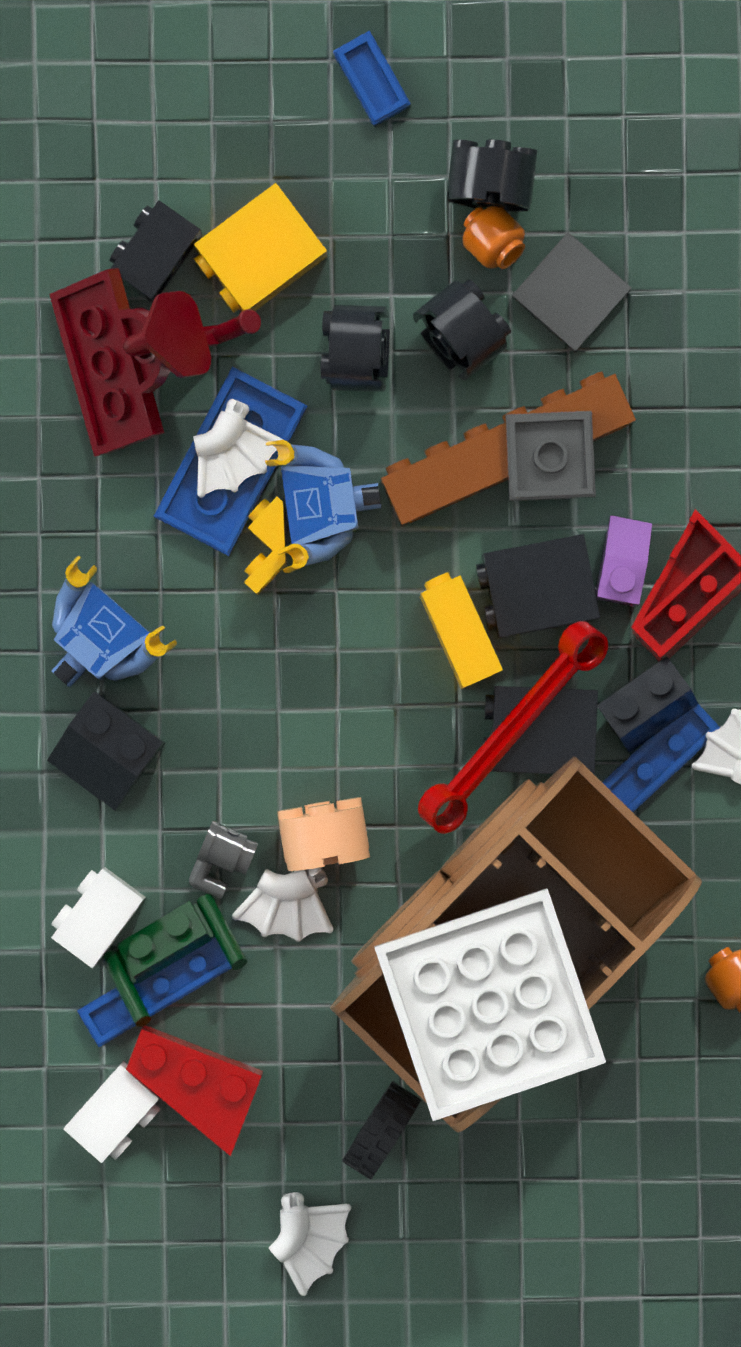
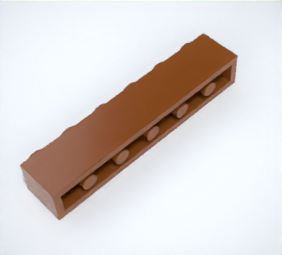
(481, 460)

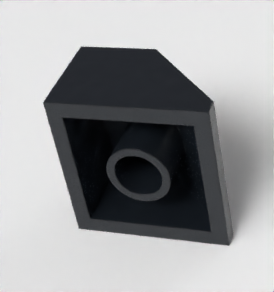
(105, 750)

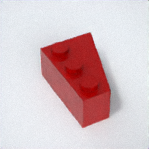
(690, 591)
(196, 1083)

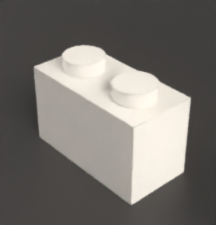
(97, 916)
(112, 1114)

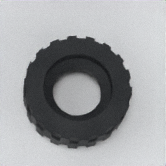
(381, 1130)

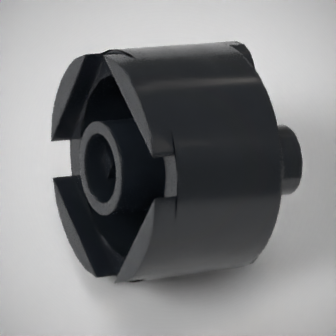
(491, 175)
(462, 328)
(356, 348)

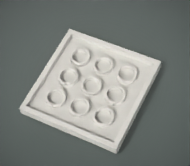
(490, 1004)

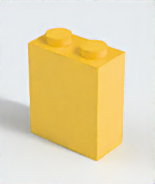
(259, 251)
(459, 630)

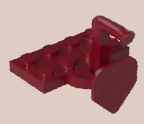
(112, 359)

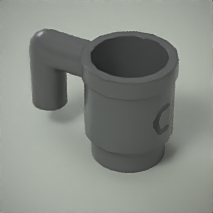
(223, 849)

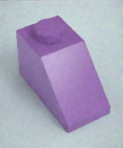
(624, 561)

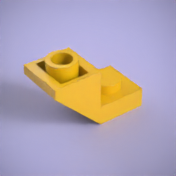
(269, 528)

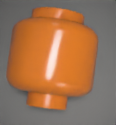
(493, 237)
(725, 978)

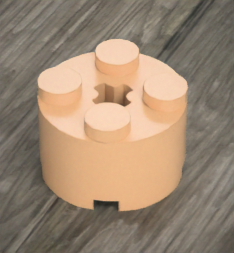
(323, 834)

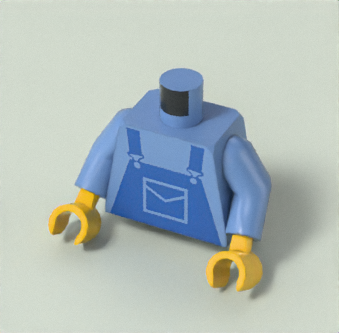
(319, 502)
(99, 633)

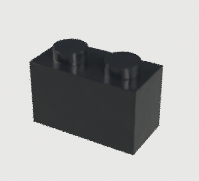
(155, 250)
(648, 704)

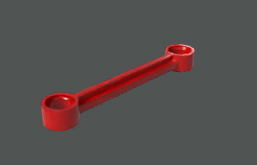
(513, 727)

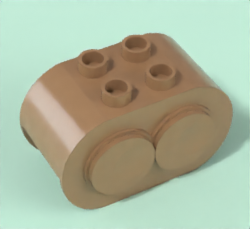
(605, 876)

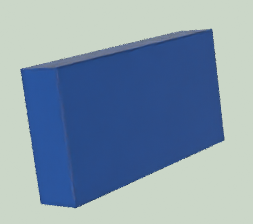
(371, 78)

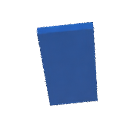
(222, 513)

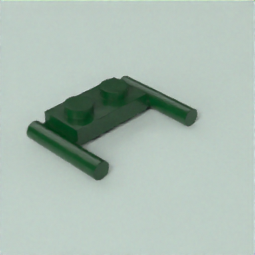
(166, 943)

